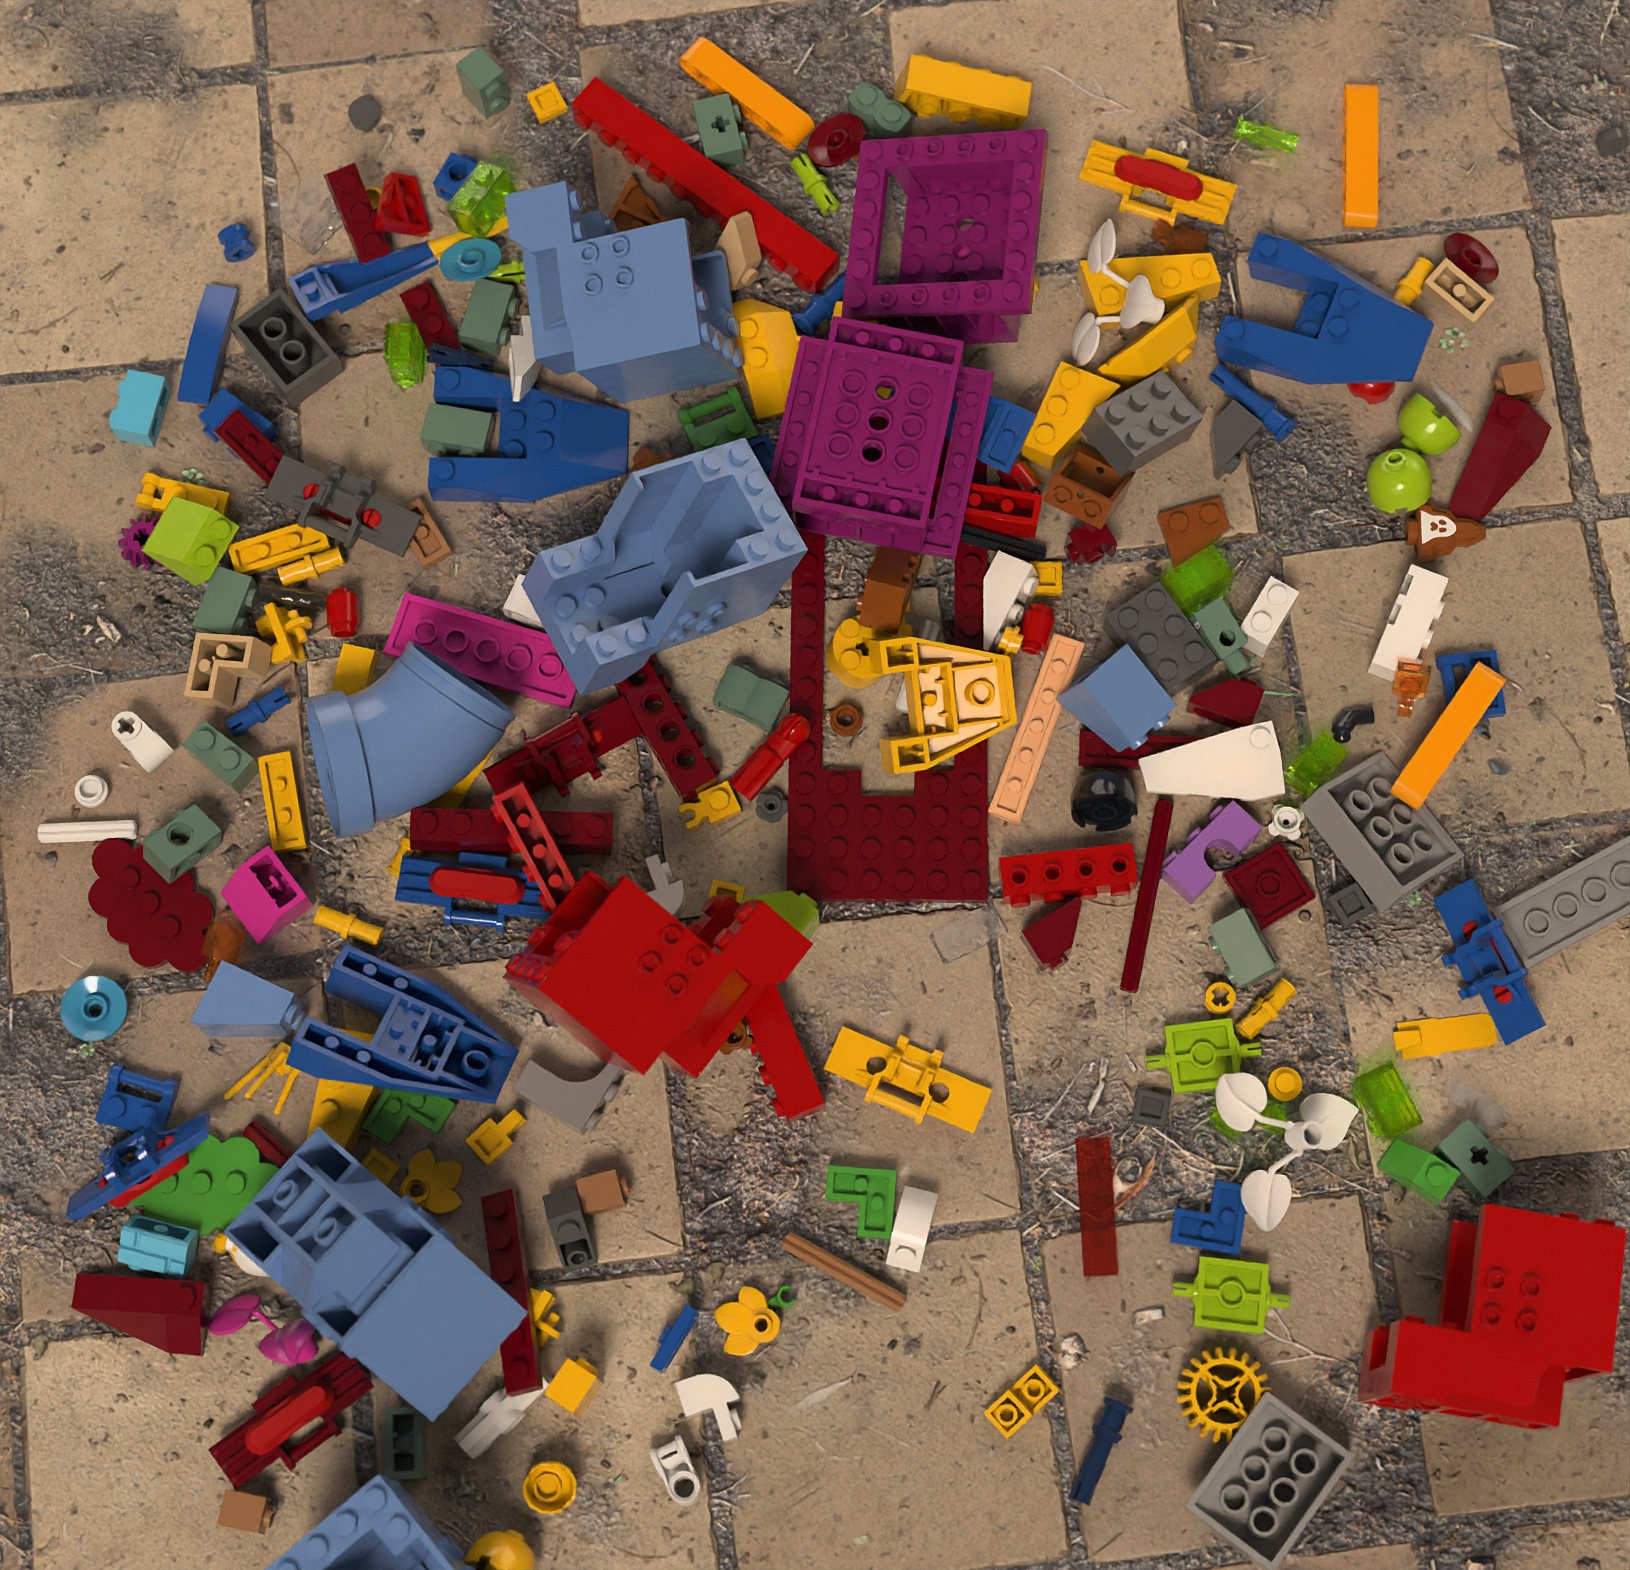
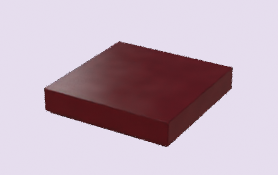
(1269, 886)

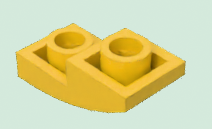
(1022, 1401)

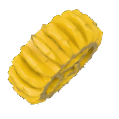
(1212, 1382)

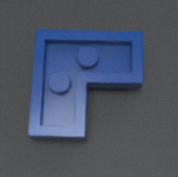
(1216, 1231)

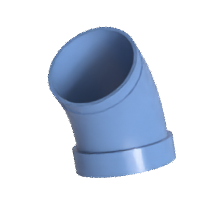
(400, 739)

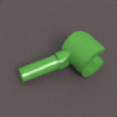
(777, 1301)

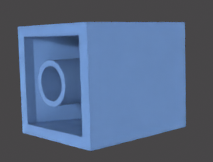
(1118, 700)
(247, 1006)

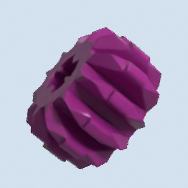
(134, 539)

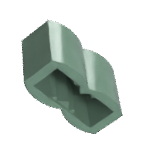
(879, 115)
(751, 697)

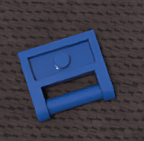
(1467, 662)
(132, 1112)

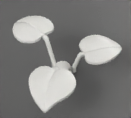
(1137, 307)
(1324, 1126)

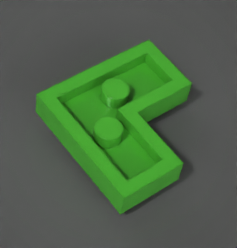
(396, 1108)
(872, 1191)

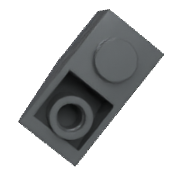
(1231, 436)
(569, 1229)

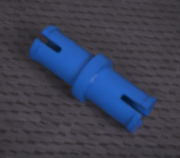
(257, 711)

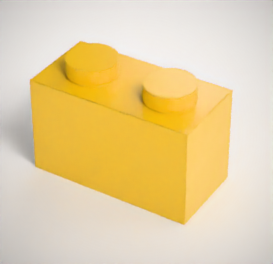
(574, 1386)

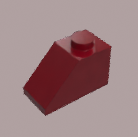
(1228, 703)
(1052, 937)

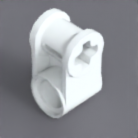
(143, 743)
(676, 1469)

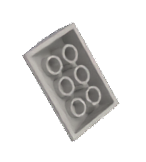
(1379, 836)
(1269, 1482)

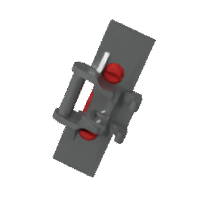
(344, 500)

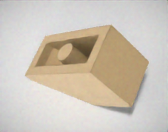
(741, 250)

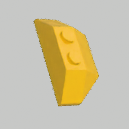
(1157, 348)
(768, 353)

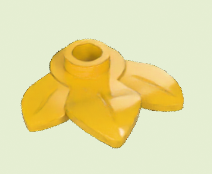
(1010, 641)
(436, 1180)
(742, 1321)

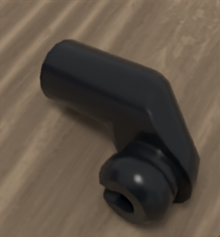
(1348, 720)

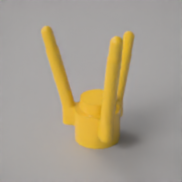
(275, 1063)

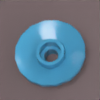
(470, 260)
(83, 997)

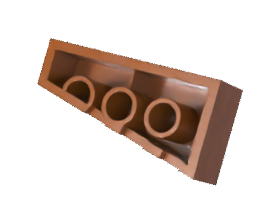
(888, 588)

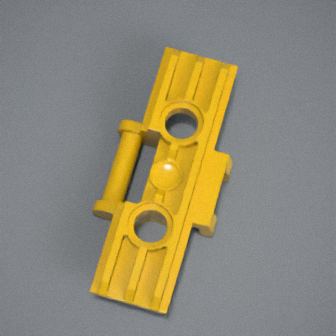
(911, 1071)

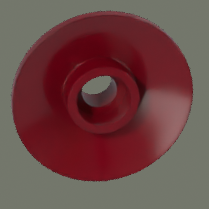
(836, 140)
(1471, 258)

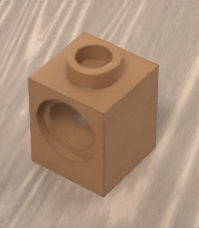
(1520, 381)
(602, 1192)
(246, 1512)

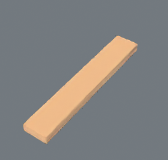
(1035, 729)

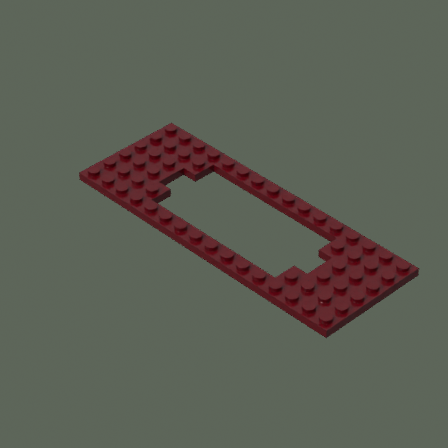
(883, 846)

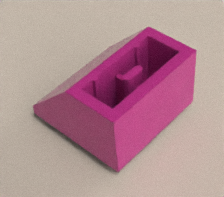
(265, 895)

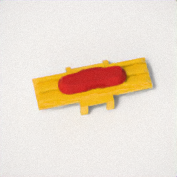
(1160, 173)

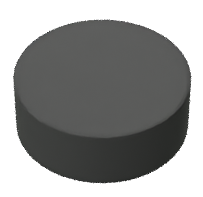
(364, 113)
(1612, 141)

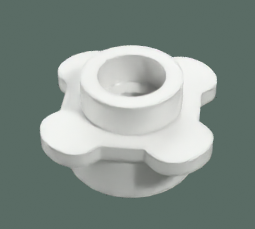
(1282, 813)

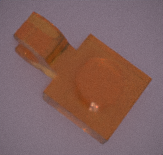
(1181, 241)
(1409, 682)
(221, 944)

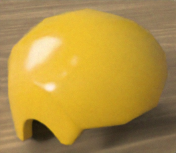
(549, 1487)

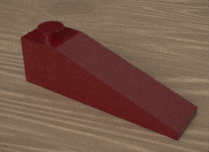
(1503, 451)
(154, 1310)

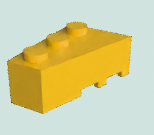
(1064, 412)

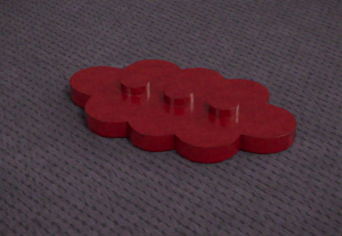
(148, 913)

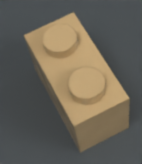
(1458, 294)

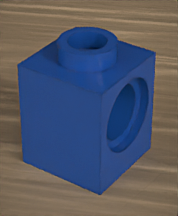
(453, 166)

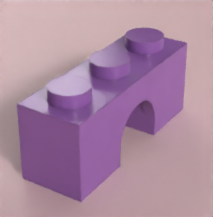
(1229, 829)

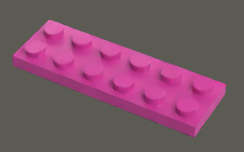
(484, 649)

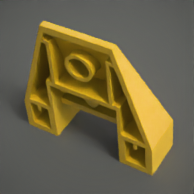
(951, 696)

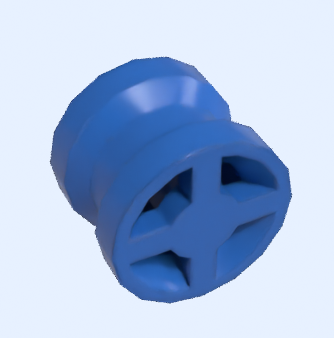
(236, 243)

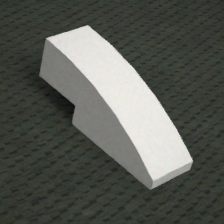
(521, 361)

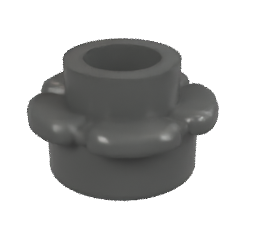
(775, 814)

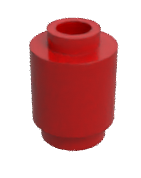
(1021, 479)
(342, 613)
(1036, 628)

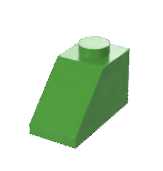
(1419, 1171)

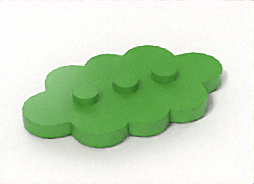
(210, 1187)

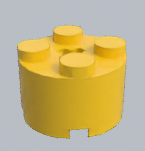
(847, 660)

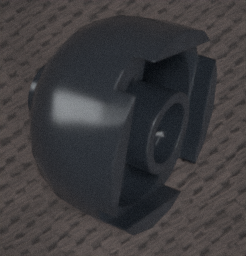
(1103, 800)

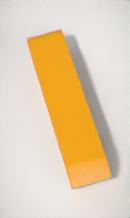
(754, 97)
(1360, 156)
(1447, 735)

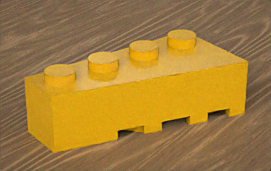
(962, 93)
(1170, 279)
(343, 1106)

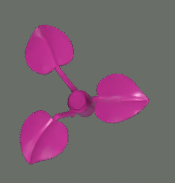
(284, 1345)

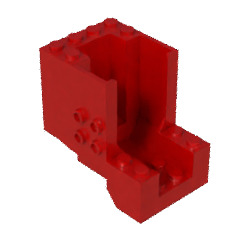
(644, 983)
(1518, 1316)

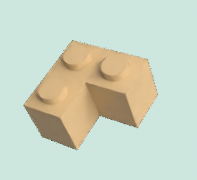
(218, 663)

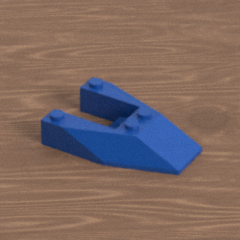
(1342, 333)
(545, 441)
(421, 1046)

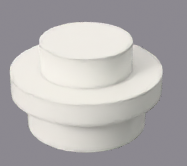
(91, 791)

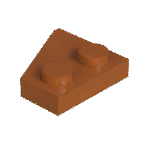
(634, 209)
(1192, 528)

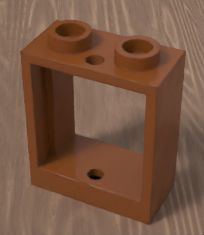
(1101, 490)

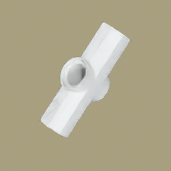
(496, 1417)

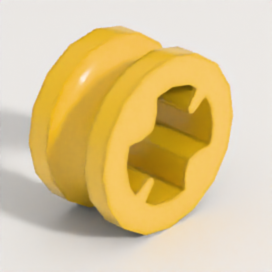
(1209, 996)

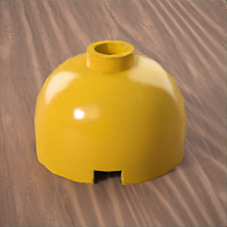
(501, 1552)

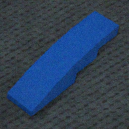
(207, 345)

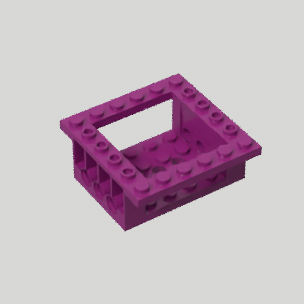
(949, 180)
(827, 428)

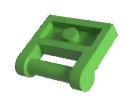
(719, 431)

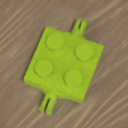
(1200, 1054)
(1231, 1295)

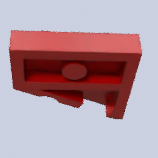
(402, 206)

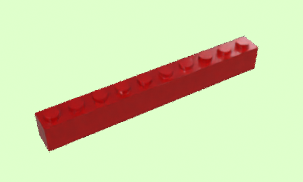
(703, 184)

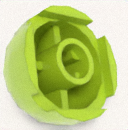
(1426, 428)
(1398, 481)

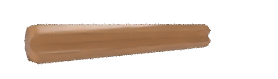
(843, 1271)

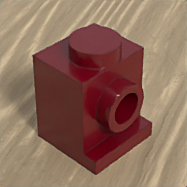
(1089, 544)

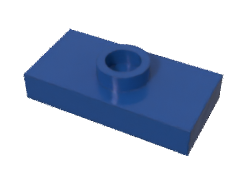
(673, 1338)

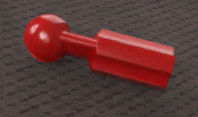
(771, 755)

